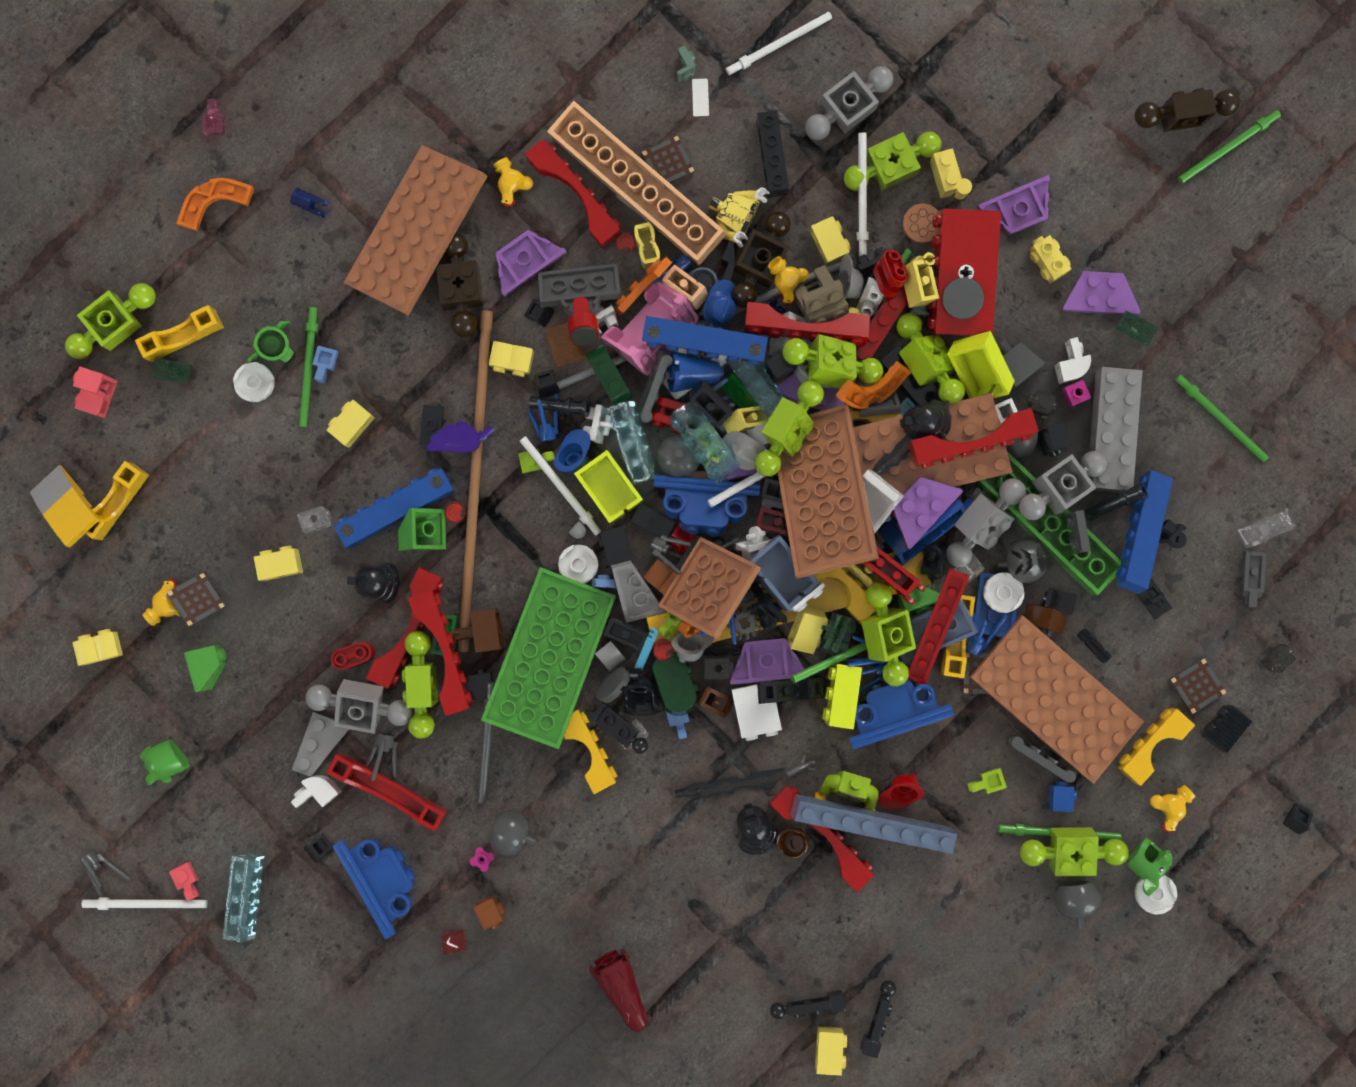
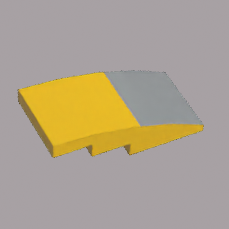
(64, 506)

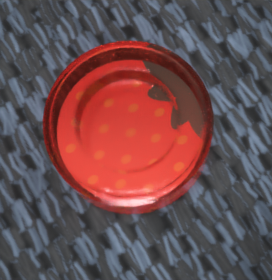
(625, 242)
(455, 512)
(663, 649)

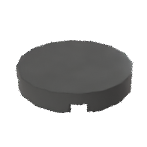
(962, 298)
(611, 685)

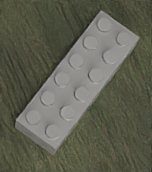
(1116, 425)

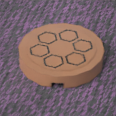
(918, 223)

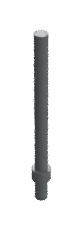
(485, 751)

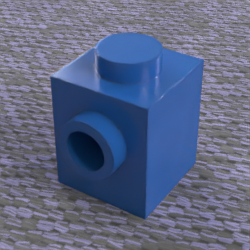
(1061, 797)

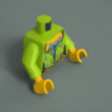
(849, 787)

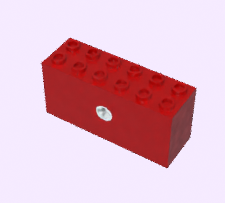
(967, 244)

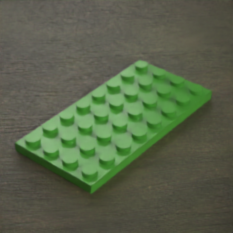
(548, 658)

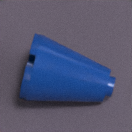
(690, 370)

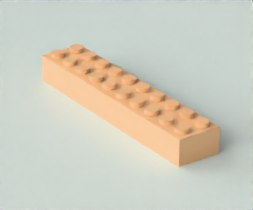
(636, 183)

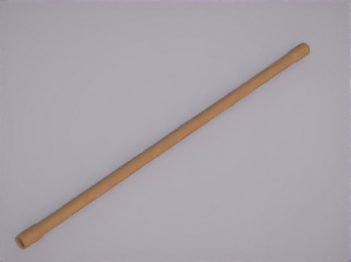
(485, 330)

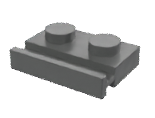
(1077, 525)

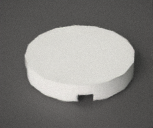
(254, 382)
(578, 563)
(1003, 593)
(1160, 900)

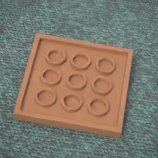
(709, 587)

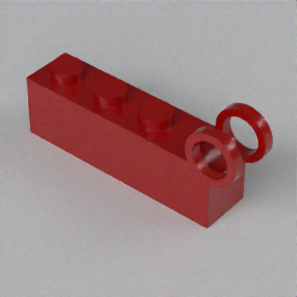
(894, 575)

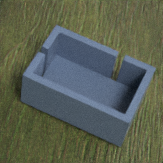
(779, 573)

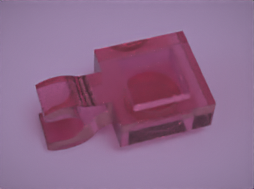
(213, 120)

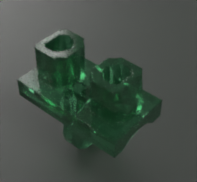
(1136, 328)
(171, 371)
(836, 632)

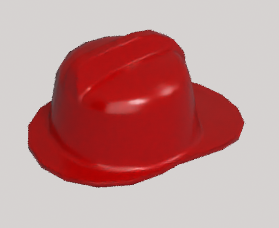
(902, 792)

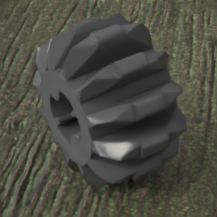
(750, 619)

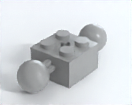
(851, 90)
(1063, 485)
(985, 522)
(358, 706)

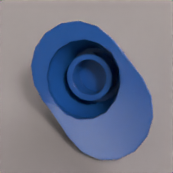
(719, 304)
(573, 452)

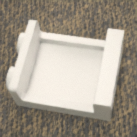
(881, 498)
(755, 717)

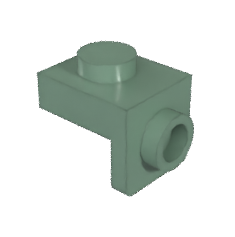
(687, 59)

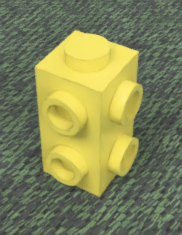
(1049, 258)

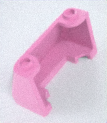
(661, 303)

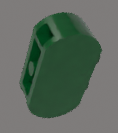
(608, 375)
(675, 685)

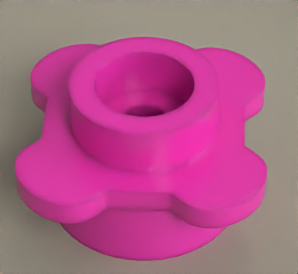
(481, 853)

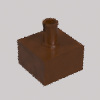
(485, 630)

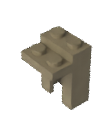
(824, 303)

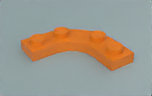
(209, 192)
(654, 271)
(861, 397)

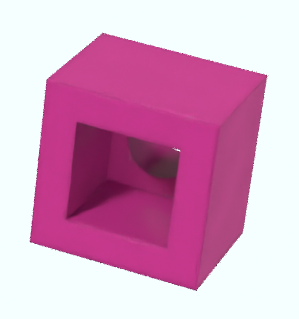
(1070, 396)

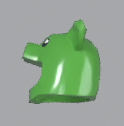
(272, 343)
(163, 761)
(1150, 864)

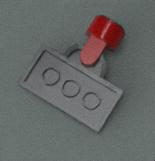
(580, 296)

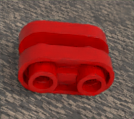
(890, 273)
(660, 418)
(353, 655)

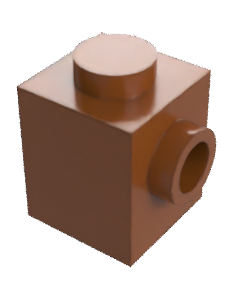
(490, 912)

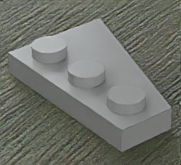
(634, 593)
(317, 743)

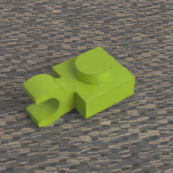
(528, 464)
(669, 627)
(990, 781)

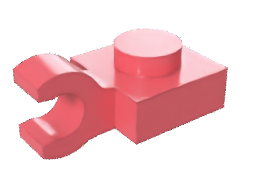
(184, 877)

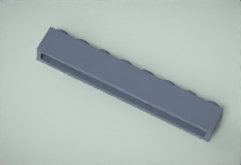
(873, 823)

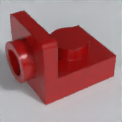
(681, 535)

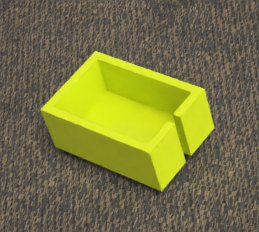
(981, 366)
(608, 487)
(842, 696)

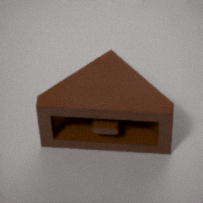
(1046, 618)
(715, 701)

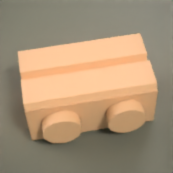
(686, 285)

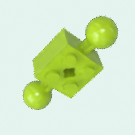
(897, 149)
(100, 328)
(928, 359)
(832, 361)
(788, 427)
(888, 634)
(420, 684)
(1074, 852)

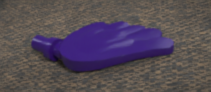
(458, 438)

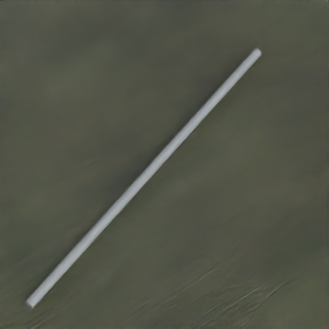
(760, 298)

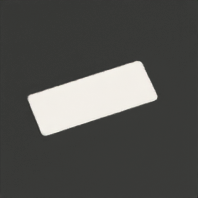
(700, 97)

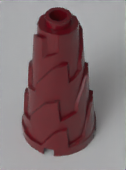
(618, 981)

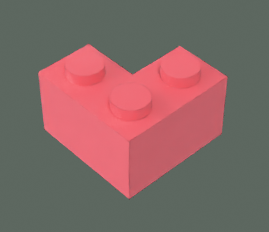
(94, 393)

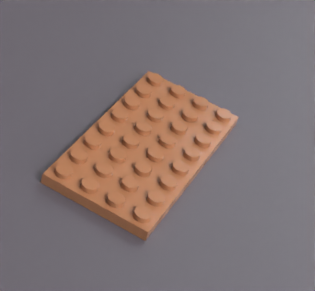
(415, 229)
(969, 422)
(827, 498)
(1056, 699)

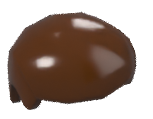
(793, 843)

